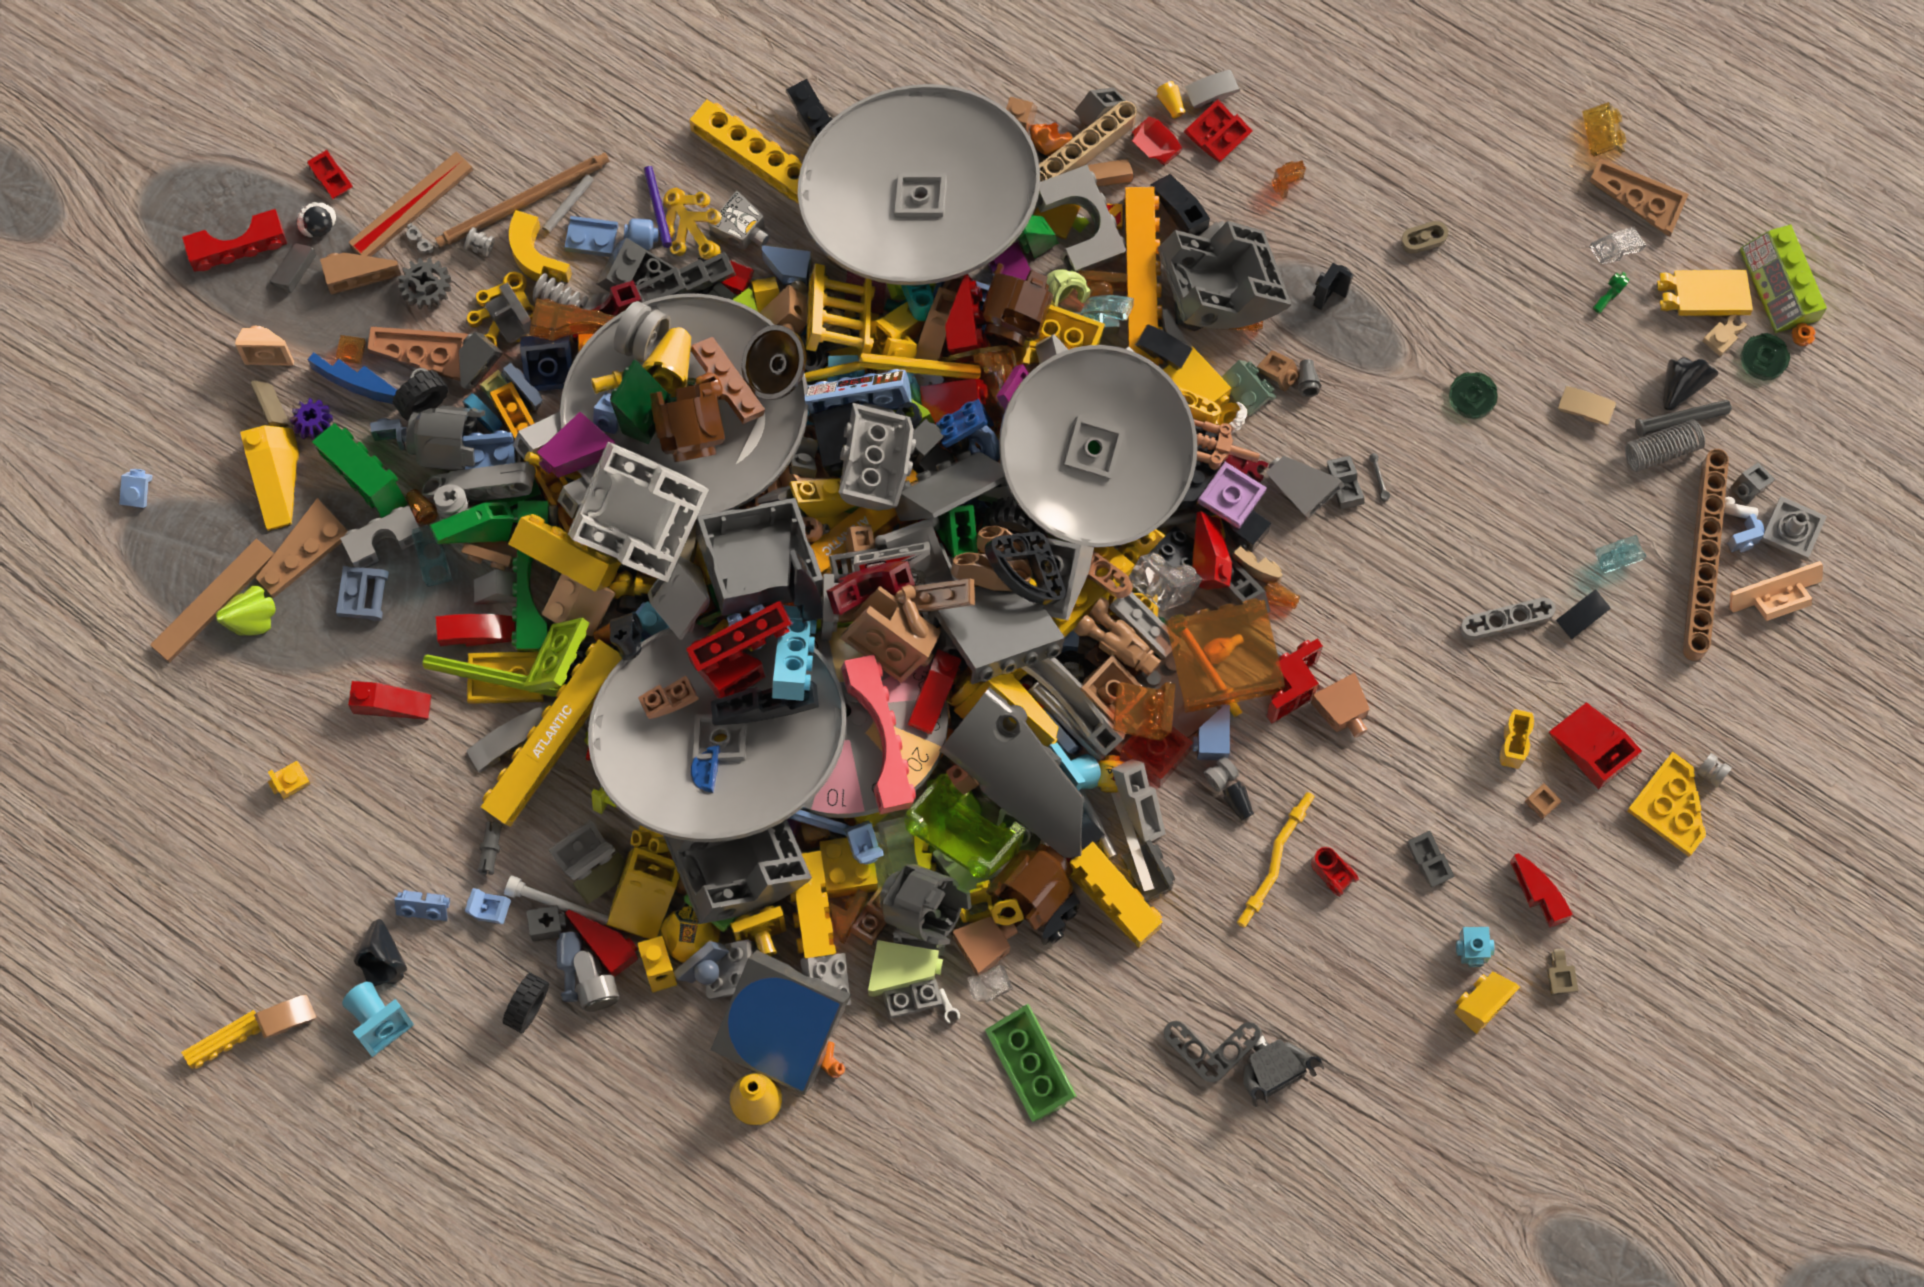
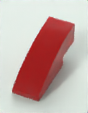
(474, 629)
(1540, 891)

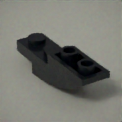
(808, 108)

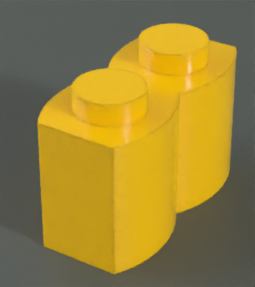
(1516, 739)

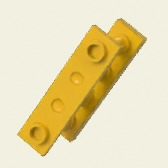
(817, 316)

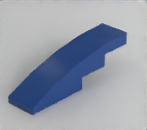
(362, 383)

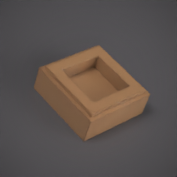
(1543, 801)

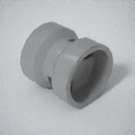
(1221, 773)
(1718, 774)

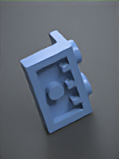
(491, 448)

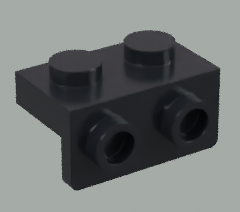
(1337, 280)

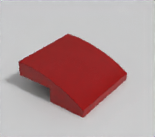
(1218, 131)

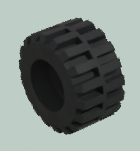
(1009, 516)

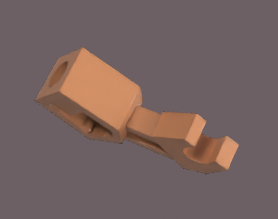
(961, 779)

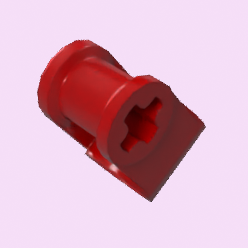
(1334, 872)

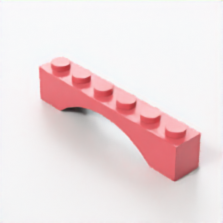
(864, 683)

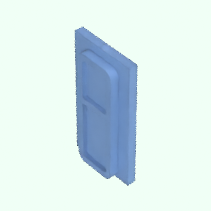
(812, 819)

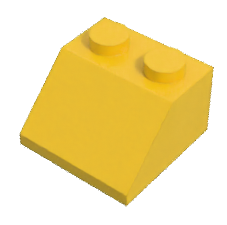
(1485, 1001)

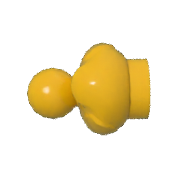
(623, 584)

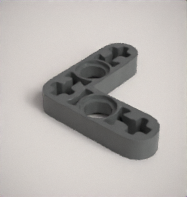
(1216, 1057)

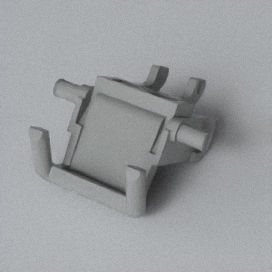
(936, 565)

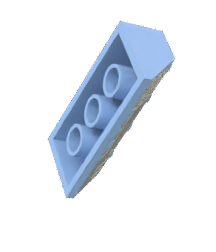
(883, 390)

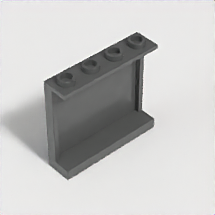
(1000, 633)

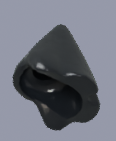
(1685, 379)
(380, 956)

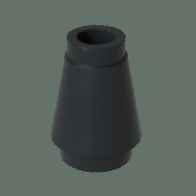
(1238, 800)

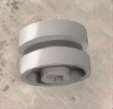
(640, 331)

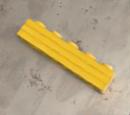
(221, 1040)

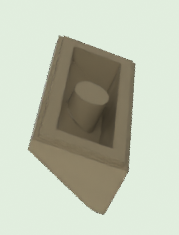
(269, 404)

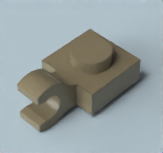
(1561, 977)

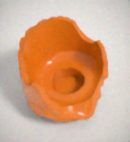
(1047, 138)

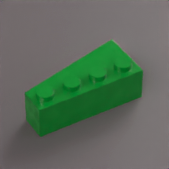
(360, 470)

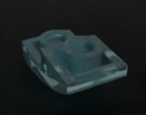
(1107, 305)

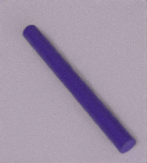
(657, 206)

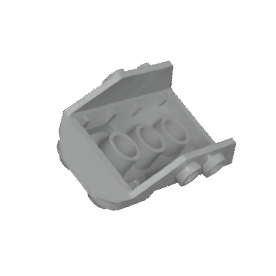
(876, 457)

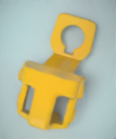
(994, 906)

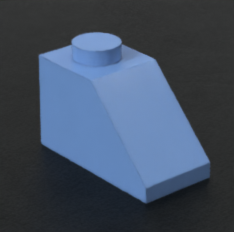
(1214, 736)

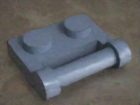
(353, 593)

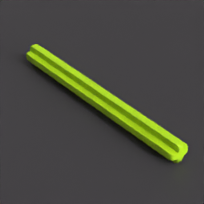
(480, 673)

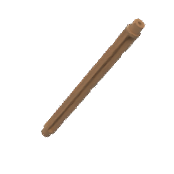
(522, 199)

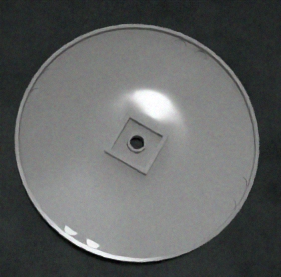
(910, 141)
(732, 328)
(763, 766)

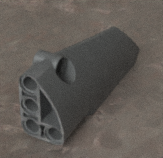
(1018, 772)

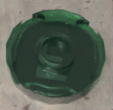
(1765, 356)
(1473, 395)

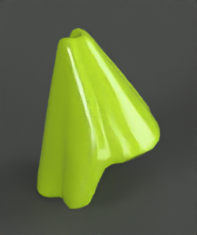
(248, 613)

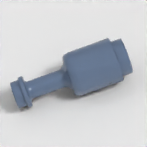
(567, 947)

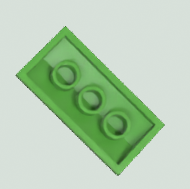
(1030, 1063)

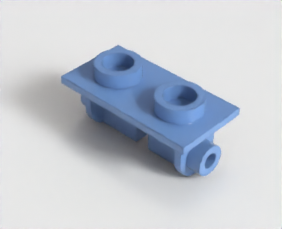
(411, 905)

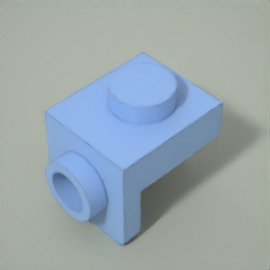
(134, 488)
(1747, 539)
(863, 843)
(487, 906)

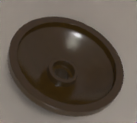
(764, 361)

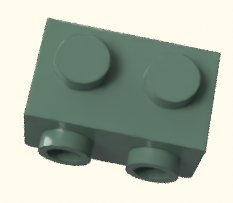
(1248, 386)

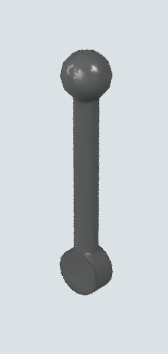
(1385, 495)

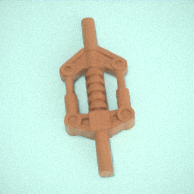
(1222, 446)

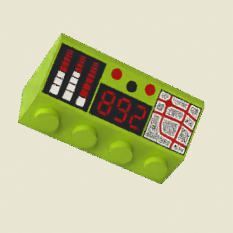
(1783, 279)

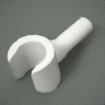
(947, 1006)

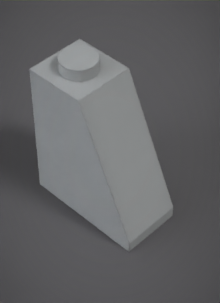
(1304, 484)

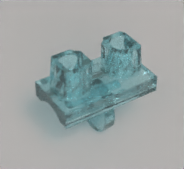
(1620, 553)

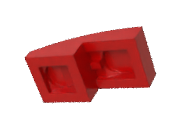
(329, 174)

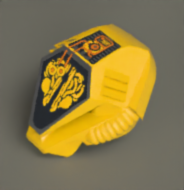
(685, 935)

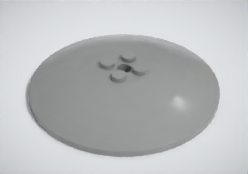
(1142, 437)

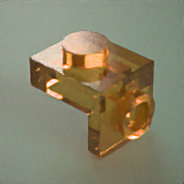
(1287, 174)

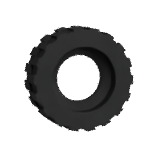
(420, 393)
(525, 1003)

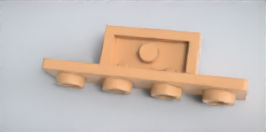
(1779, 594)

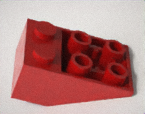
(966, 319)
(1595, 744)

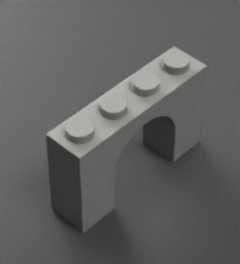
(1080, 189)
(534, 438)

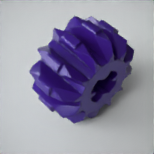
(309, 412)

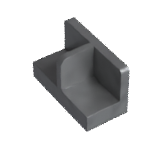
(509, 314)

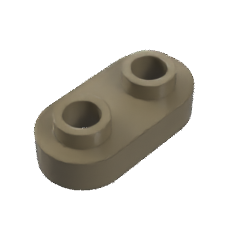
(1422, 236)

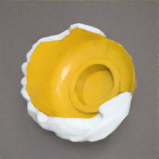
(1232, 414)

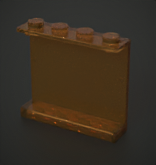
(1225, 655)

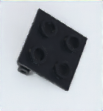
(1176, 548)

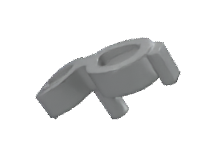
(414, 236)

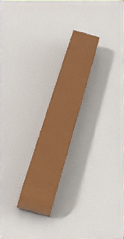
(1700, 563)

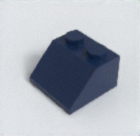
(546, 361)

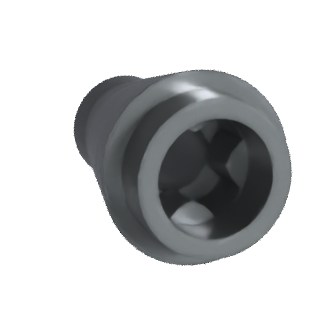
(1308, 379)

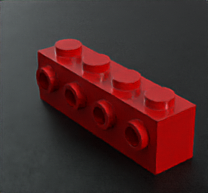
(740, 636)

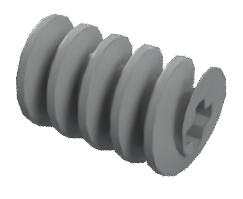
(547, 290)
(450, 501)

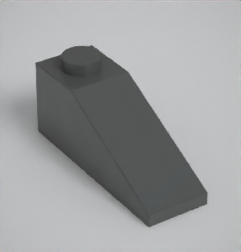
(1243, 587)

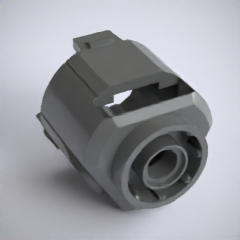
(438, 434)
(923, 903)

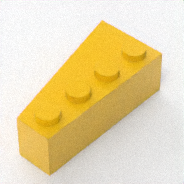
(560, 552)
(1115, 895)
(813, 911)

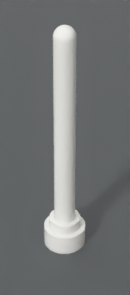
(516, 887)

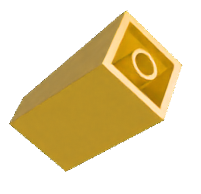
(1015, 694)

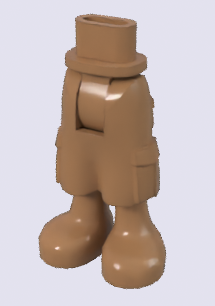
(1120, 641)

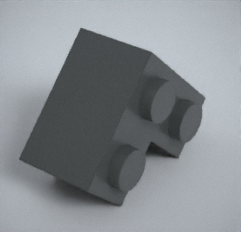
(927, 449)

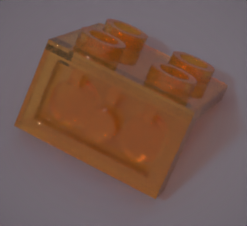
(1144, 710)

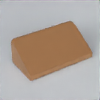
(1112, 172)

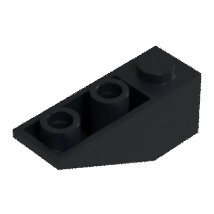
(1181, 205)

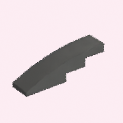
(688, 279)

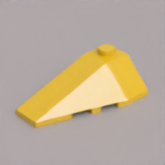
(273, 464)

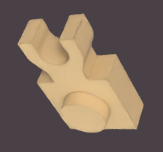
(1722, 336)

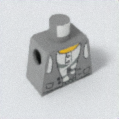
(740, 224)

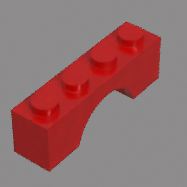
(262, 235)

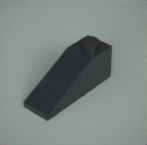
(1250, 533)

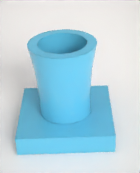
(1082, 771)
(379, 1022)

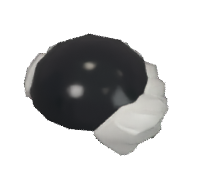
(316, 219)

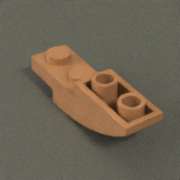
(933, 337)

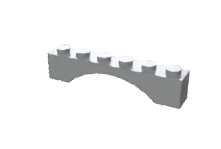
(1084, 711)

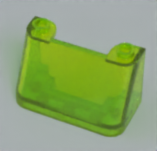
(961, 832)

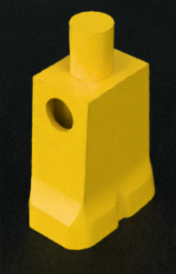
(894, 325)

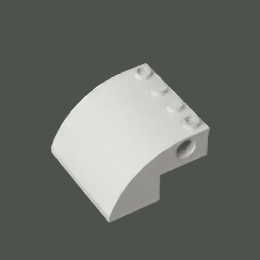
(638, 512)

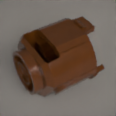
(1016, 307)
(689, 425)
(1038, 883)

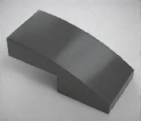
(1351, 493)
(1429, 859)

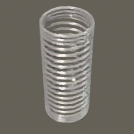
(1640, 462)

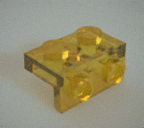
(1604, 129)

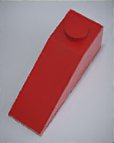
(1211, 554)
(934, 691)
(388, 701)
(607, 945)

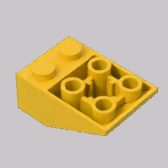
(643, 893)

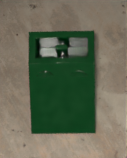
(633, 402)

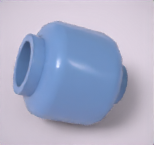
(641, 232)

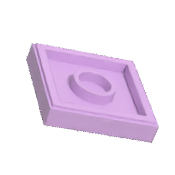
(1232, 495)

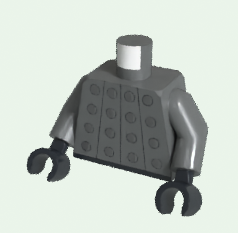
(1276, 1067)

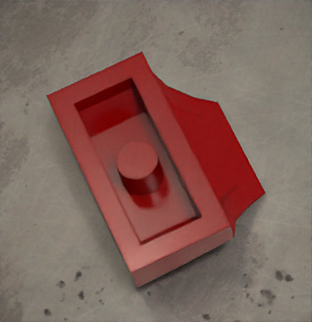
(1156, 140)

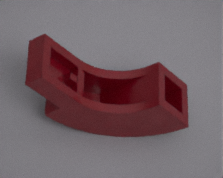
(618, 301)
(861, 584)

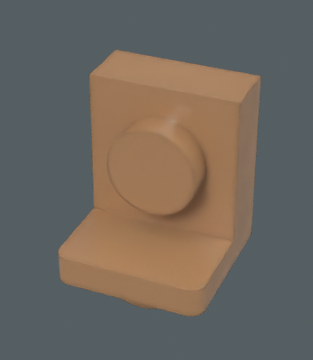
(1279, 369)

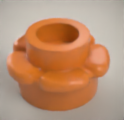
(1801, 340)

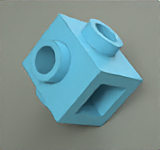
(1475, 946)

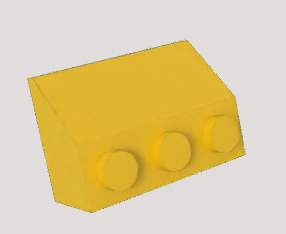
(1070, 328)

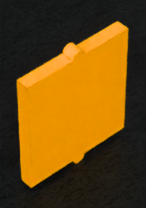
(1060, 218)

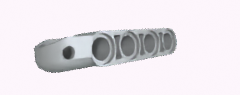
(486, 482)

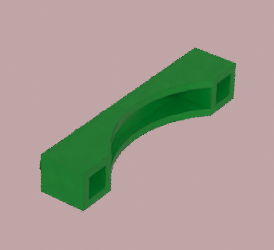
(530, 626)

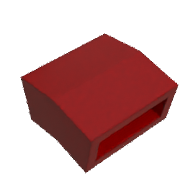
(742, 279)

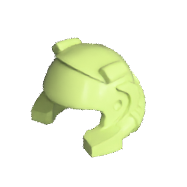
(1063, 282)

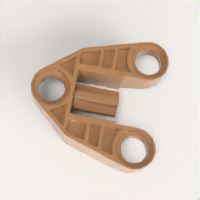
(978, 567)

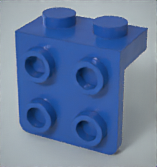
(963, 422)

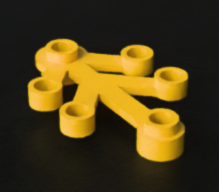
(688, 221)
(494, 292)

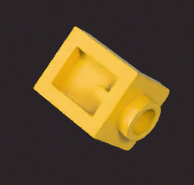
(288, 780)

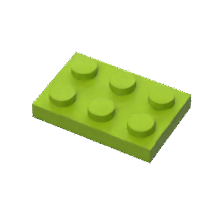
(556, 655)

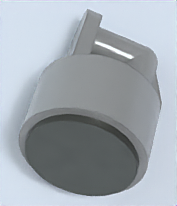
(595, 989)

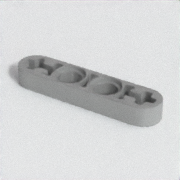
(1507, 618)

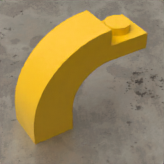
(522, 236)

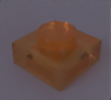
(350, 349)

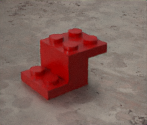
(1298, 680)

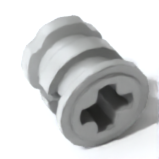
(479, 242)

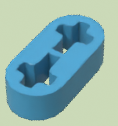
(490, 420)

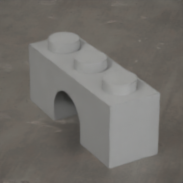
(362, 542)

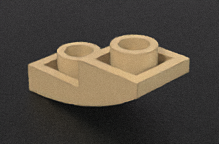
(1587, 404)
(1262, 571)

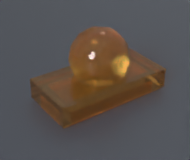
(1104, 282)

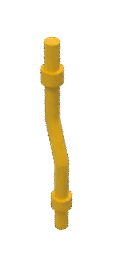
(1255, 902)

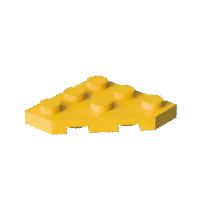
(1672, 805)

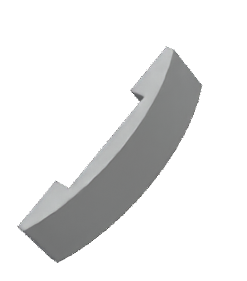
(504, 739)

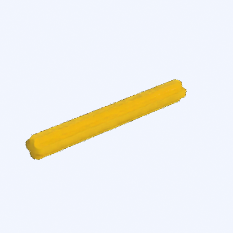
(920, 366)

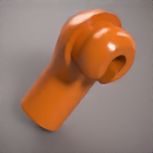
(830, 1064)

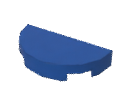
(705, 771)

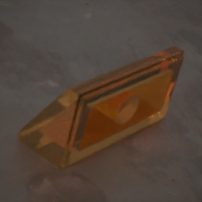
(812, 835)

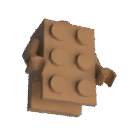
(892, 632)

